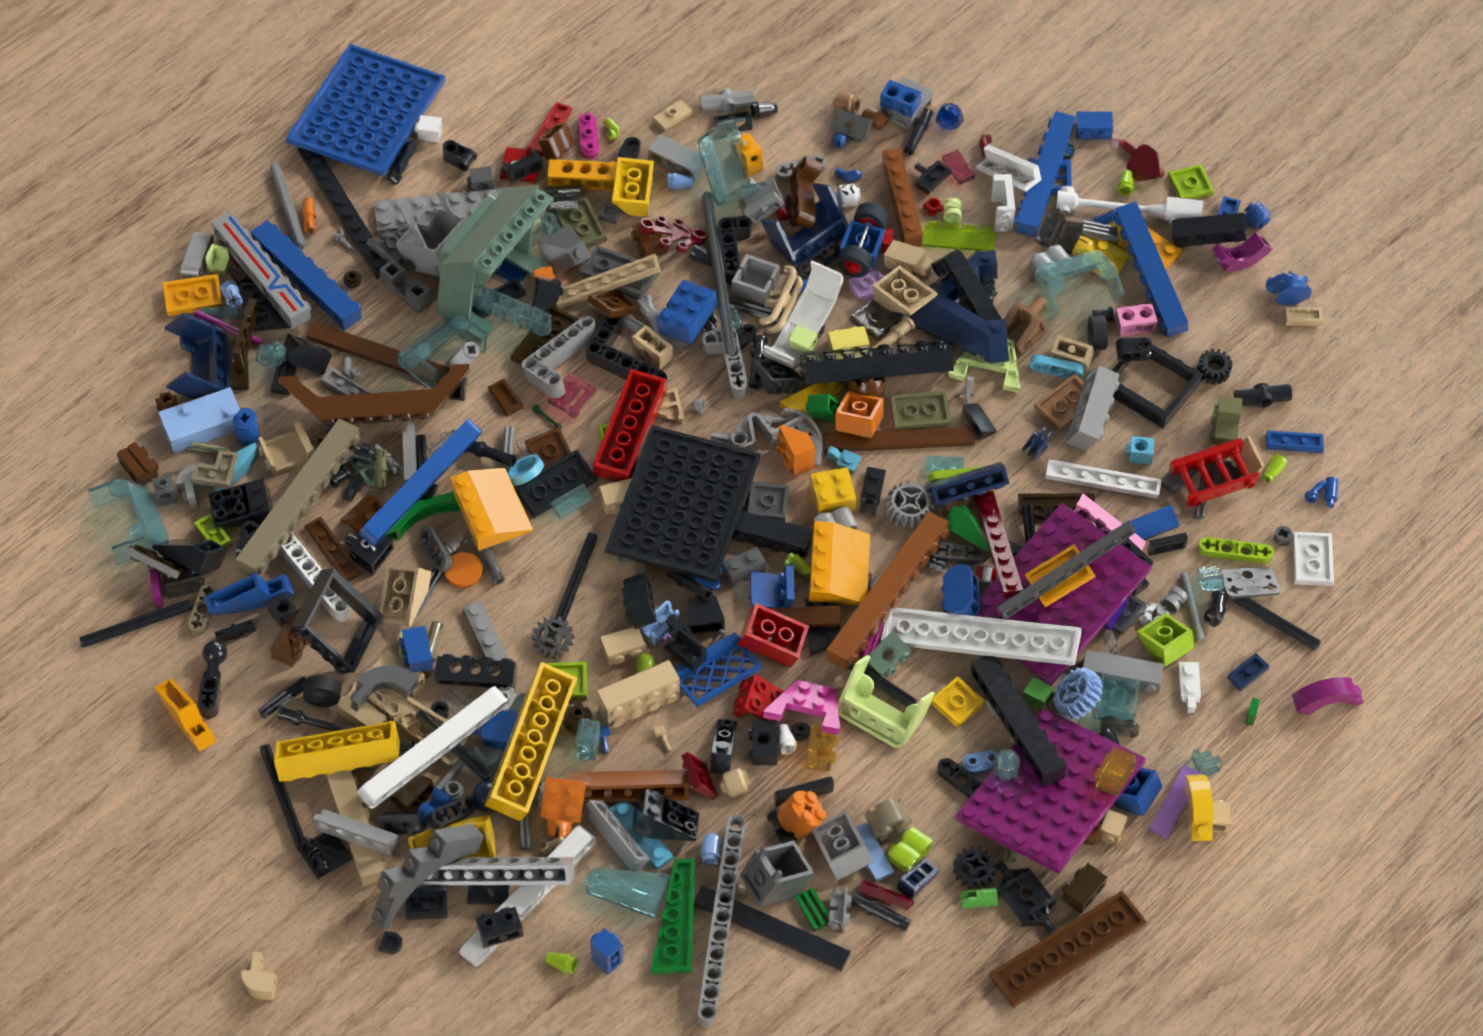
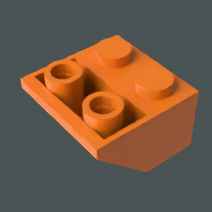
(796, 449)

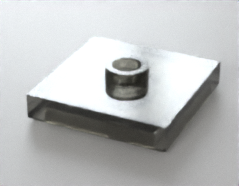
(875, 319)

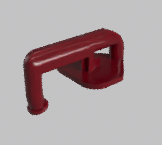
(1144, 160)

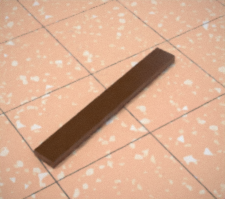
(362, 347)
(901, 439)

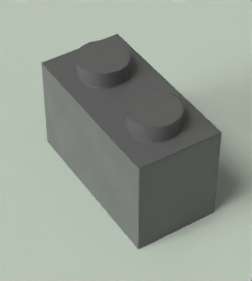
(740, 566)

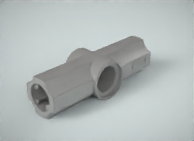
(726, 100)

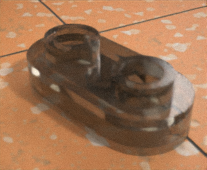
(1124, 728)

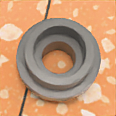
(454, 785)

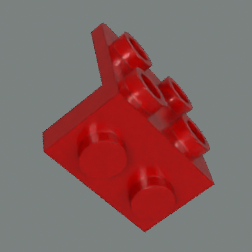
(755, 697)

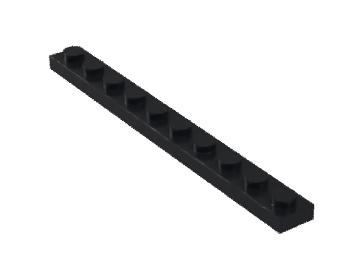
(343, 208)

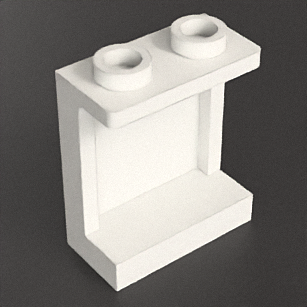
(1003, 192)

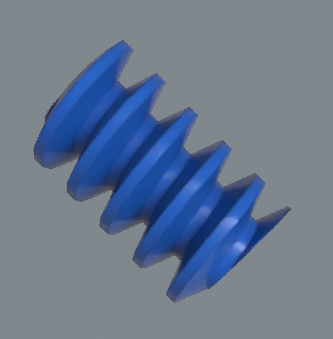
(246, 427)

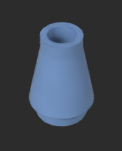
(678, 181)

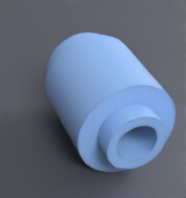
(711, 848)

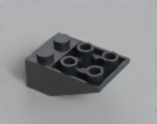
(241, 504)
(195, 554)
(664, 818)

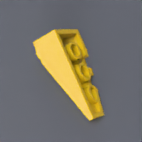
(482, 823)

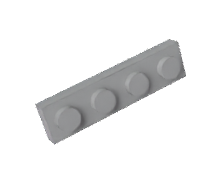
(484, 631)

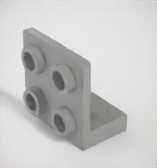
(763, 202)

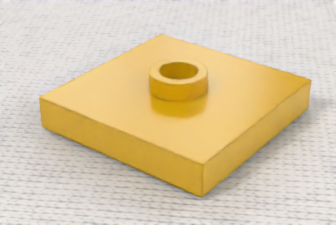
(957, 701)

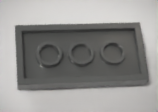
(605, 260)

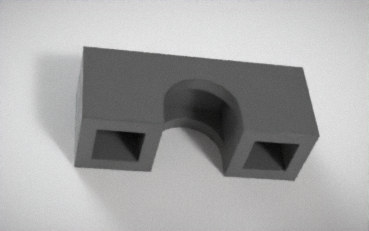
(414, 294)

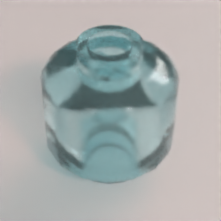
(1006, 764)

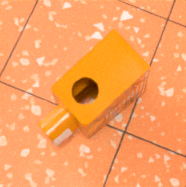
(749, 150)

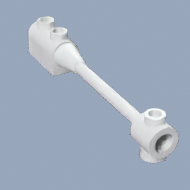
(1173, 208)

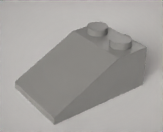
(842, 845)

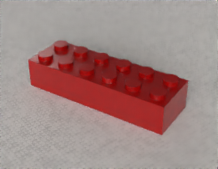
(630, 426)

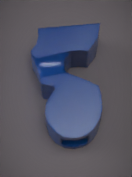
(439, 799)

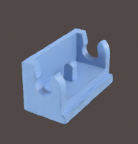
(654, 632)

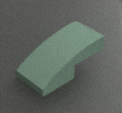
(365, 472)

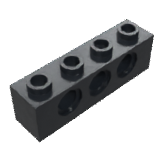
(447, 662)

